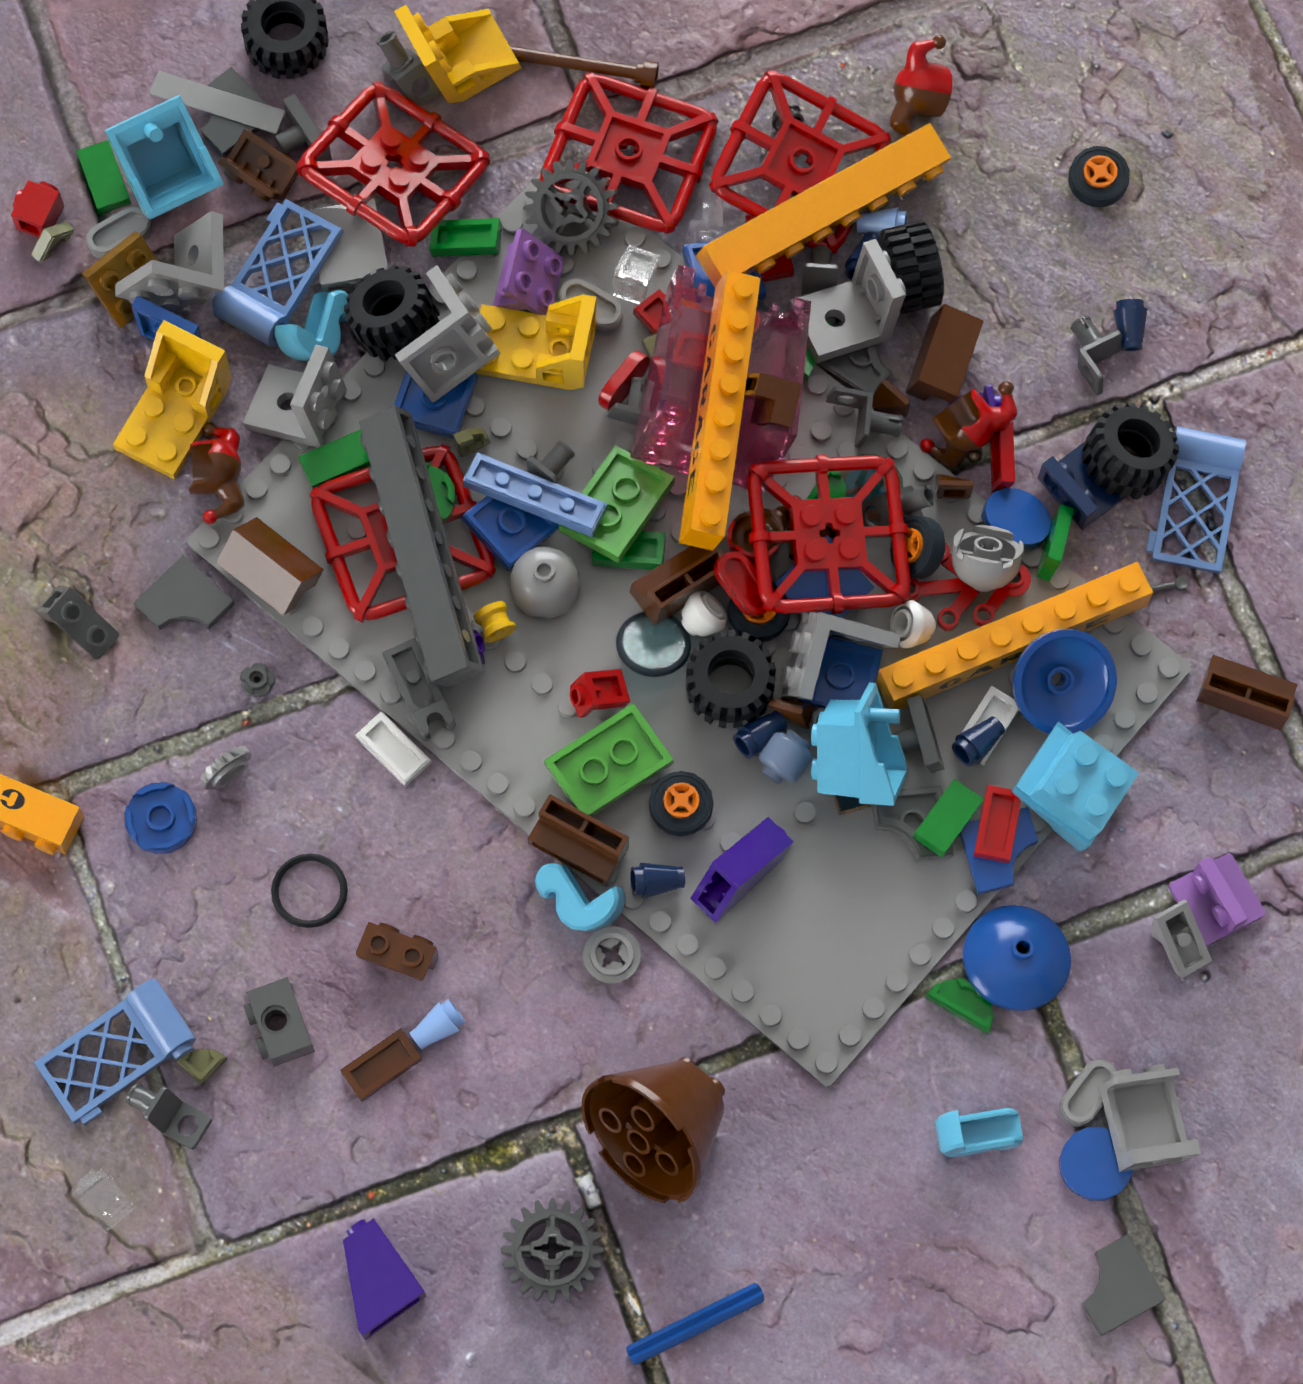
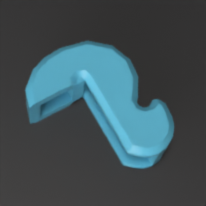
(320, 327)
(572, 903)
(978, 1132)

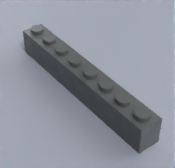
(420, 547)

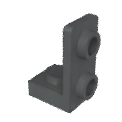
(78, 621)

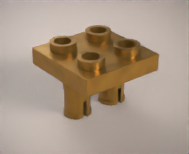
(112, 268)

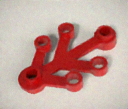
(967, 594)

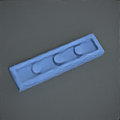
(534, 494)

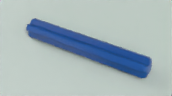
(695, 1323)

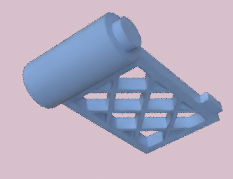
(250, 309)
(1206, 455)
(161, 1031)

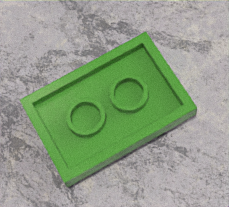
(632, 497)
(609, 761)

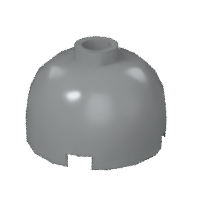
(986, 557)
(544, 582)

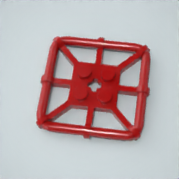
(791, 141)
(649, 144)
(394, 184)
(844, 517)
(376, 537)

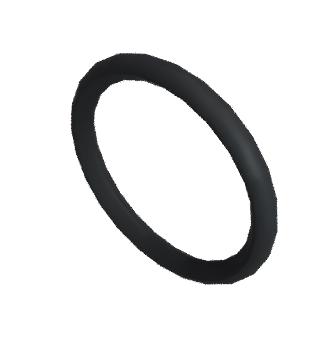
(311, 923)

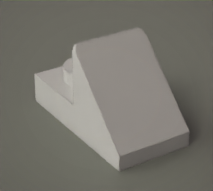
(1181, 939)

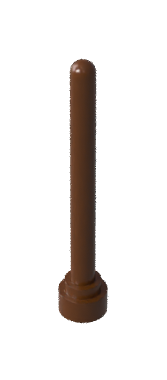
(643, 73)

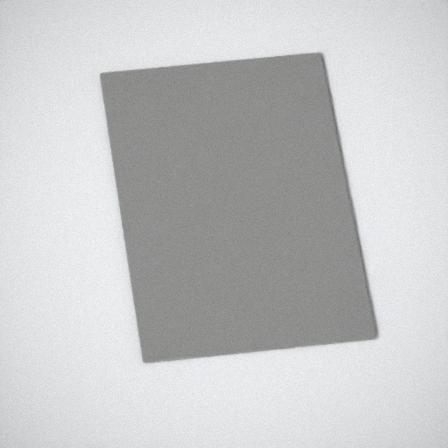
(848, 912)

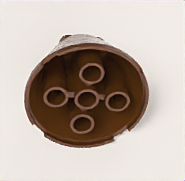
(656, 1126)

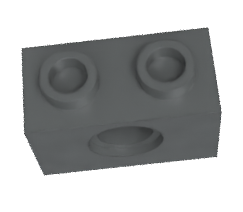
(278, 1000)

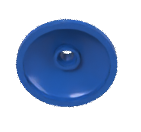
(1085, 683)
(1003, 973)

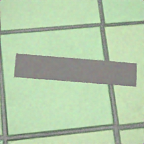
(218, 102)

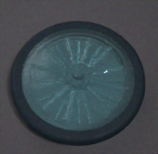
(652, 648)

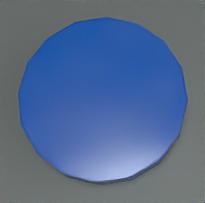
(1019, 514)
(160, 818)
(1091, 1166)

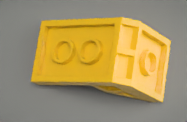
(460, 51)
(543, 348)
(183, 393)

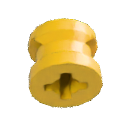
(494, 621)

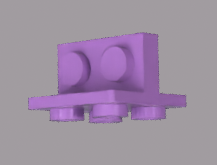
(529, 275)
(1218, 897)

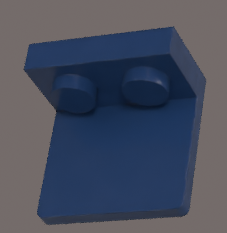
(1074, 488)

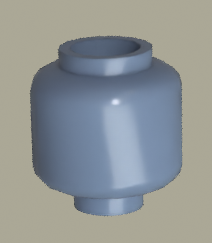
(785, 757)

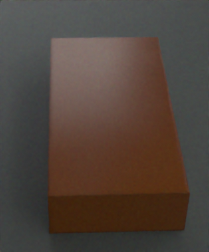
(381, 1065)

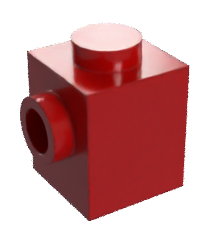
(36, 207)

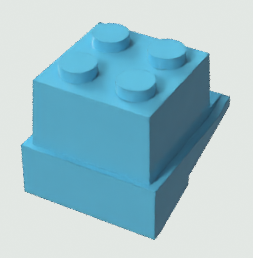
(163, 157)
(858, 750)
(1074, 785)

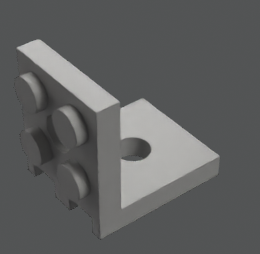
(195, 271)
(864, 305)
(459, 335)
(312, 403)
(810, 644)

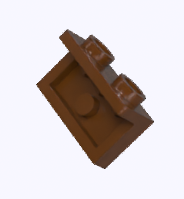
(261, 166)
(400, 953)

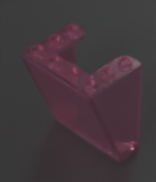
(676, 371)

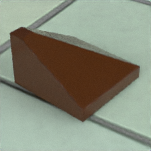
(890, 400)
(952, 487)
(794, 710)

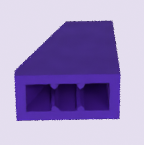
(741, 869)
(378, 1278)

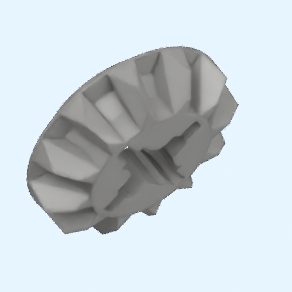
(226, 768)
(608, 939)

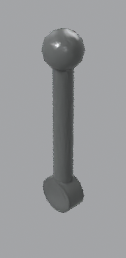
(1180, 584)

